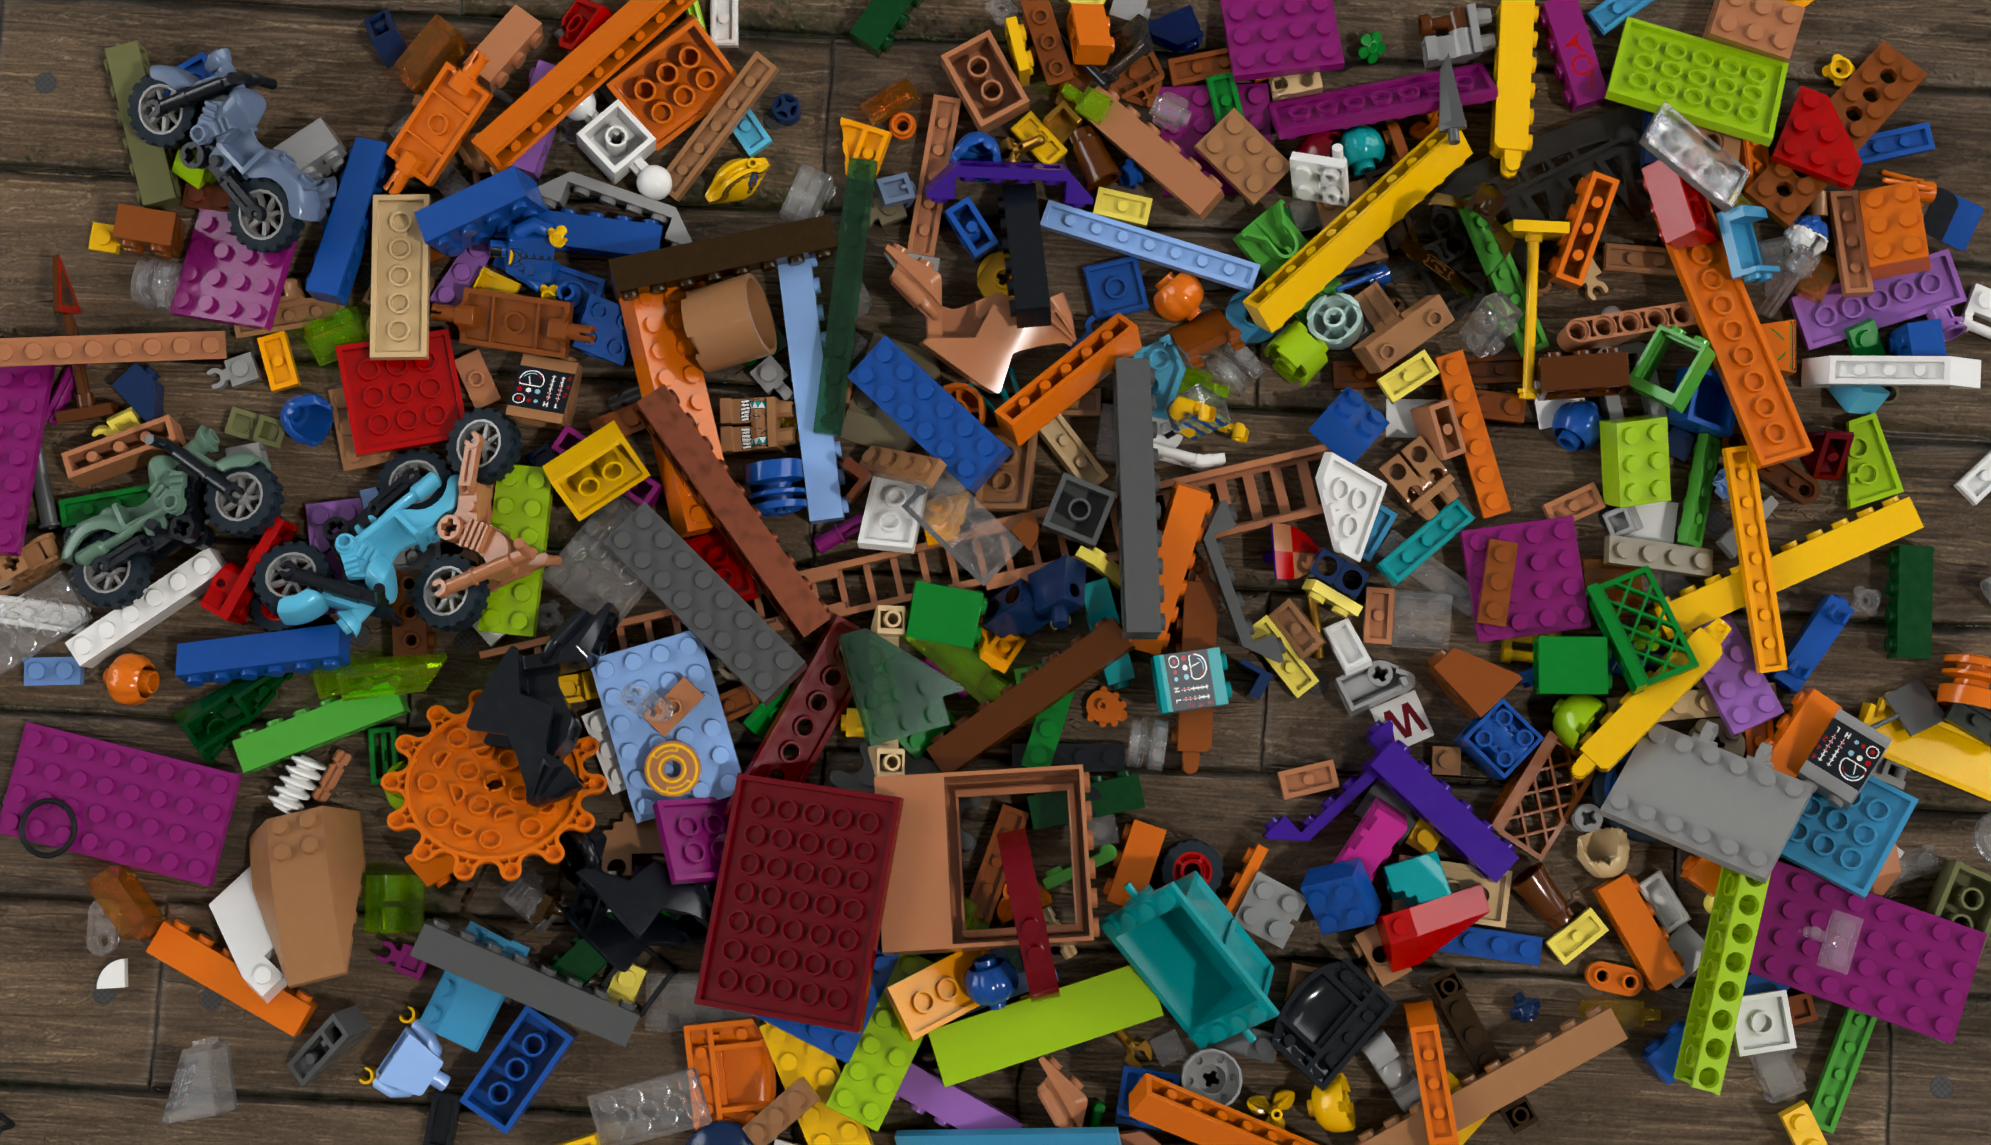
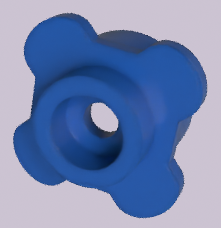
(1130, 174)

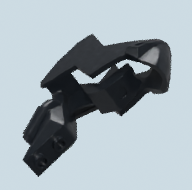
(528, 711)
(633, 900)

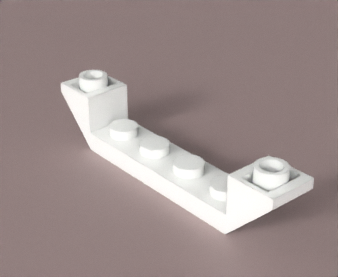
(1891, 371)

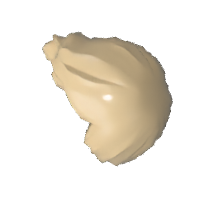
(1604, 852)

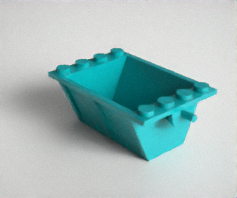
(1194, 958)

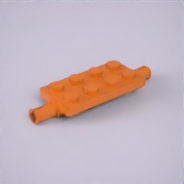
(439, 124)

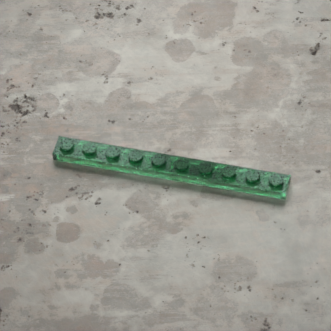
(845, 297)

